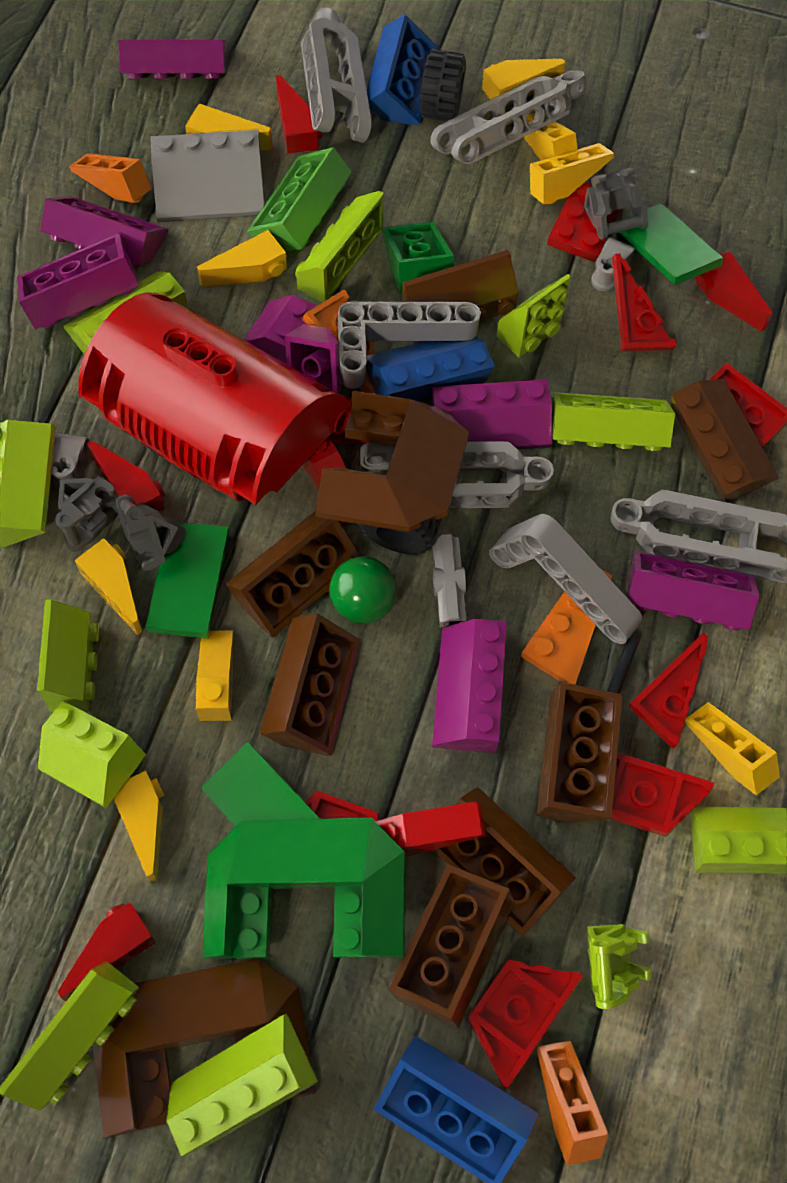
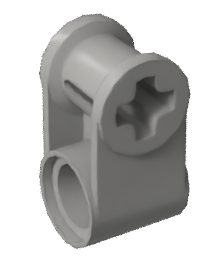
(603, 275)
(69, 457)

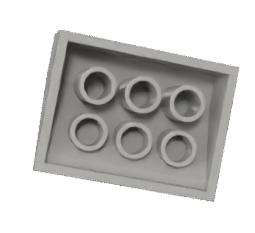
(207, 175)

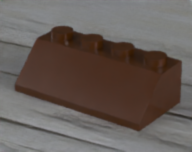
(484, 282)
(722, 439)
(292, 573)
(311, 685)
(580, 754)
(511, 860)

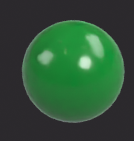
(363, 590)

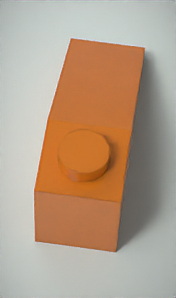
(116, 176)
(571, 1104)

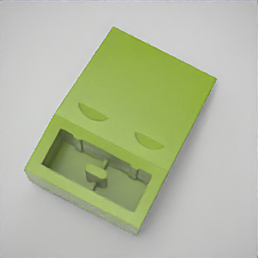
(534, 318)

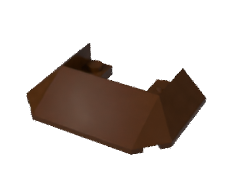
(419, 474)
(182, 1013)

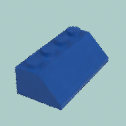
(399, 72)
(418, 367)
(456, 1112)

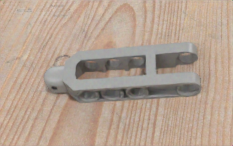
(330, 95)
(490, 136)
(520, 471)
(749, 522)

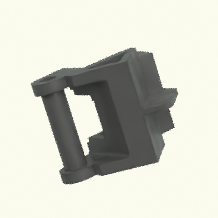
(613, 193)
(81, 509)
(148, 531)

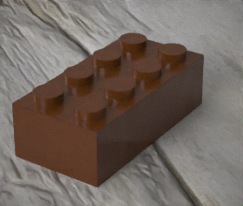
(452, 945)

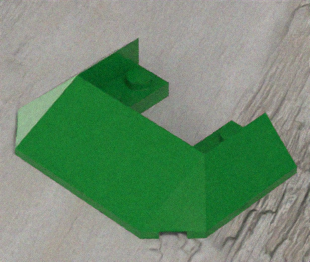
(306, 853)

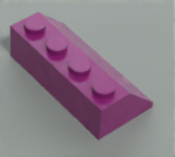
(172, 57)
(89, 223)
(76, 282)
(501, 411)
(692, 591)
(470, 686)

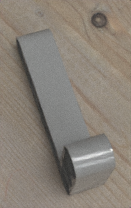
(398, 322)
(572, 570)

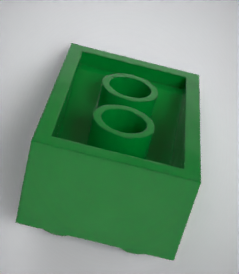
(415, 251)

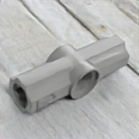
(449, 580)

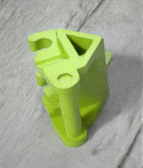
(611, 966)

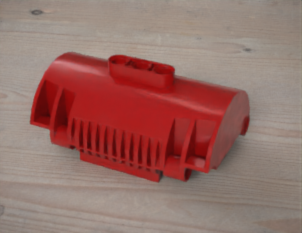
(206, 397)

